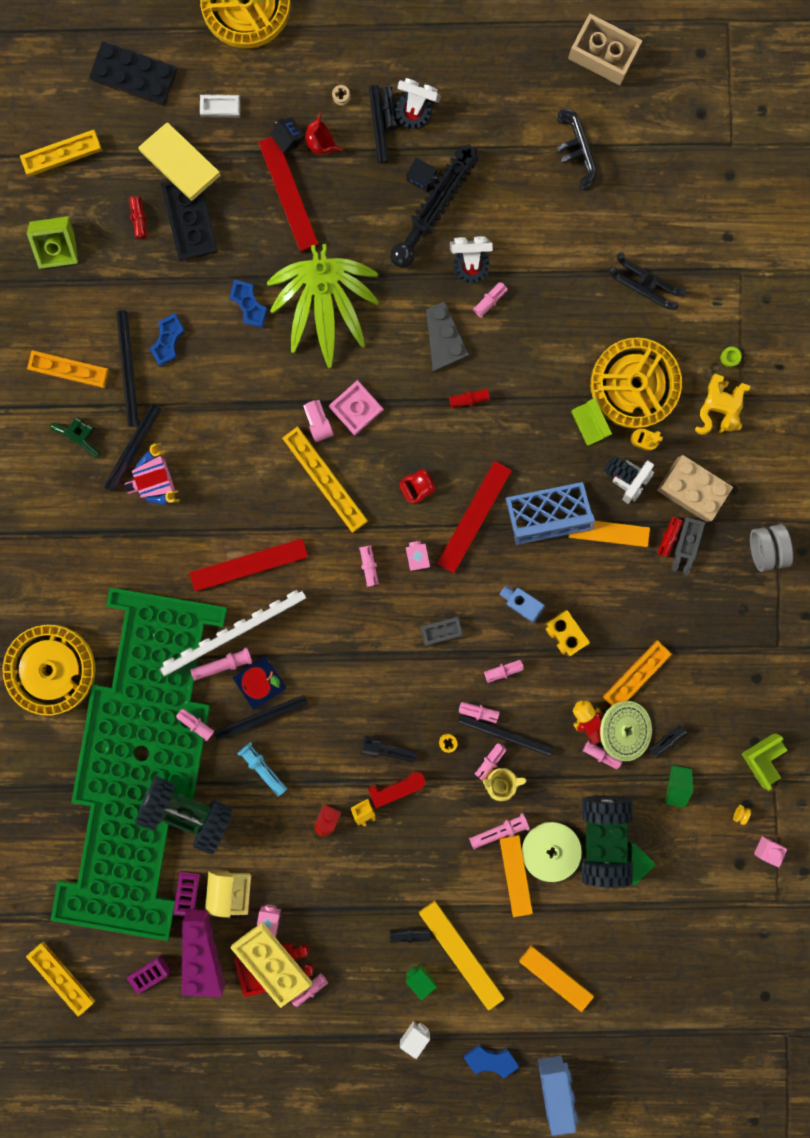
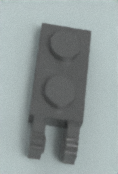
(688, 543)

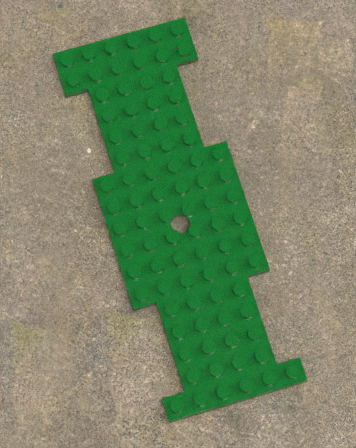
(141, 708)

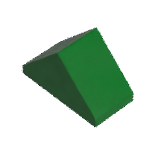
(679, 786)
(641, 862)

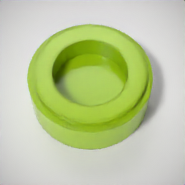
(731, 357)

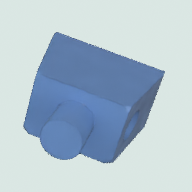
(530, 609)

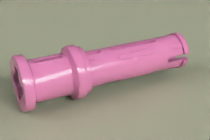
(231, 661)
(477, 841)

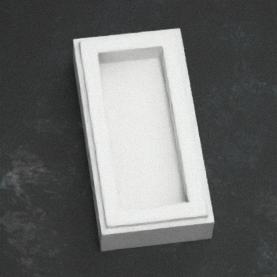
(219, 105)

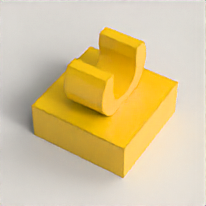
(363, 812)

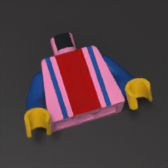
(153, 478)

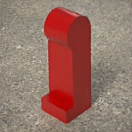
(396, 790)

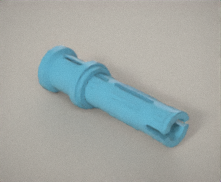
(256, 762)

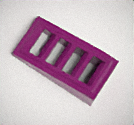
(178, 901)
(161, 966)

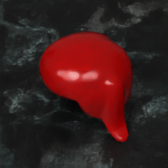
(320, 138)

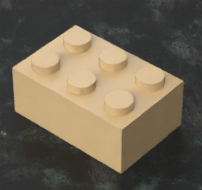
(604, 49)
(694, 488)

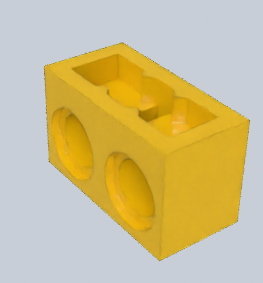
(571, 629)

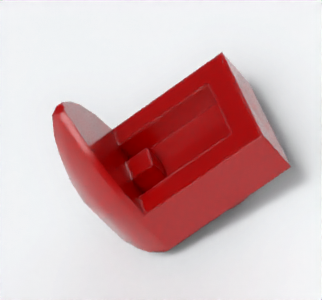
(326, 821)

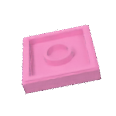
(356, 408)

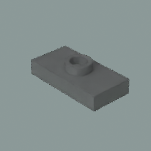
(441, 631)

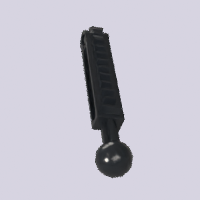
(402, 253)

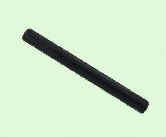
(127, 368)

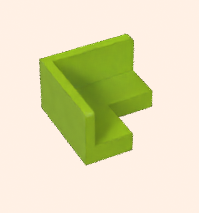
(760, 758)

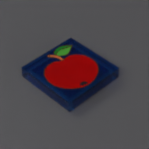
(259, 682)

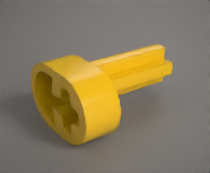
(650, 439)

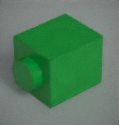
(420, 981)

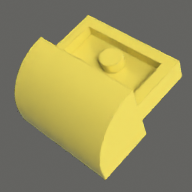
(227, 893)

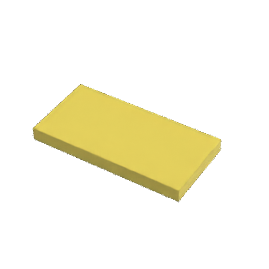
(179, 161)
(271, 965)

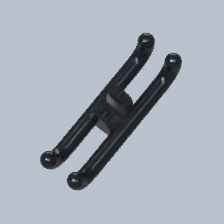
(584, 152)
(646, 283)

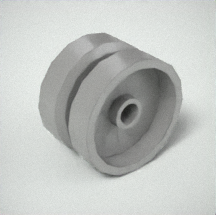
(771, 547)

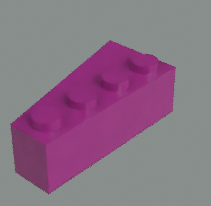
(199, 957)

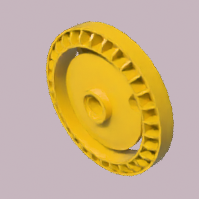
(247, 19)
(649, 375)
(33, 669)

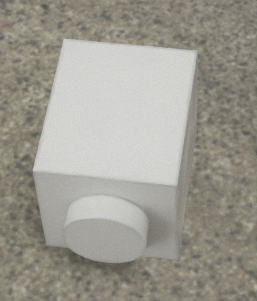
(415, 1039)

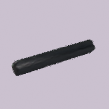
(378, 124)

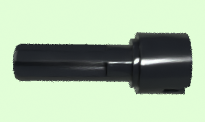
(374, 747)

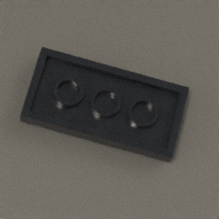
(133, 73)
(189, 223)

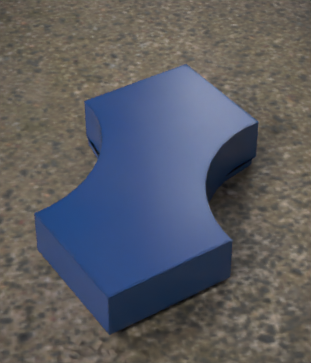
(253, 312)
(170, 331)
(484, 1060)

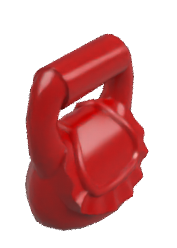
(422, 484)

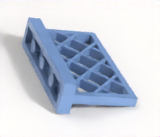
(556, 527)

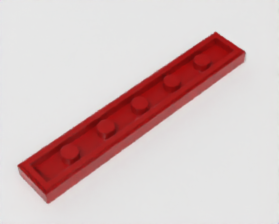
(288, 194)
(474, 517)
(248, 564)

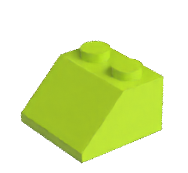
(53, 242)

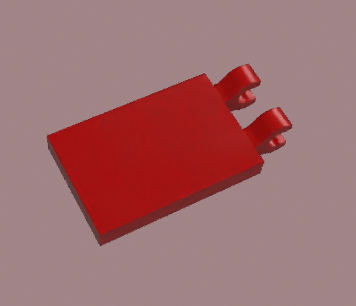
(251, 986)

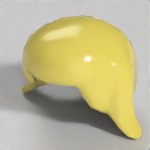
(502, 784)

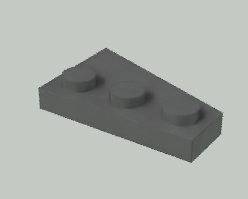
(444, 339)

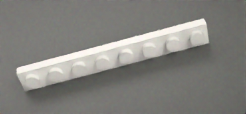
(225, 635)

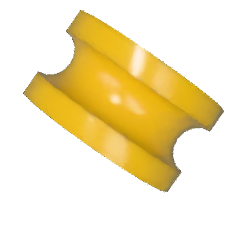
(442, 744)
(742, 814)

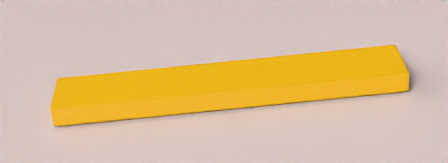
(325, 479)
(461, 955)

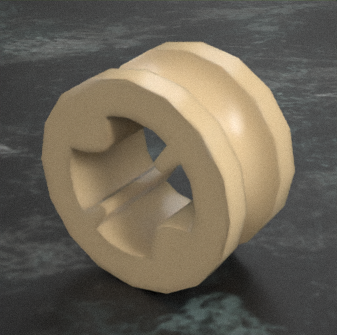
(341, 102)

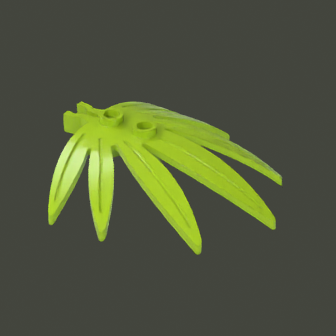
(322, 281)

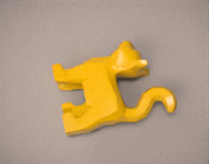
(724, 403)

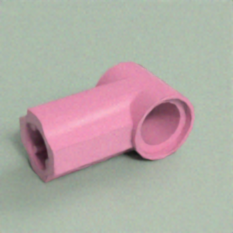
(319, 425)

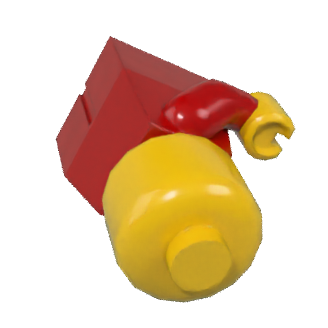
(588, 720)

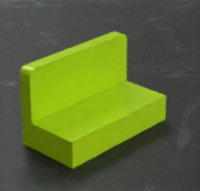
(591, 422)

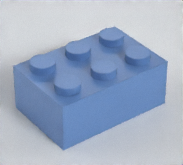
(558, 1095)

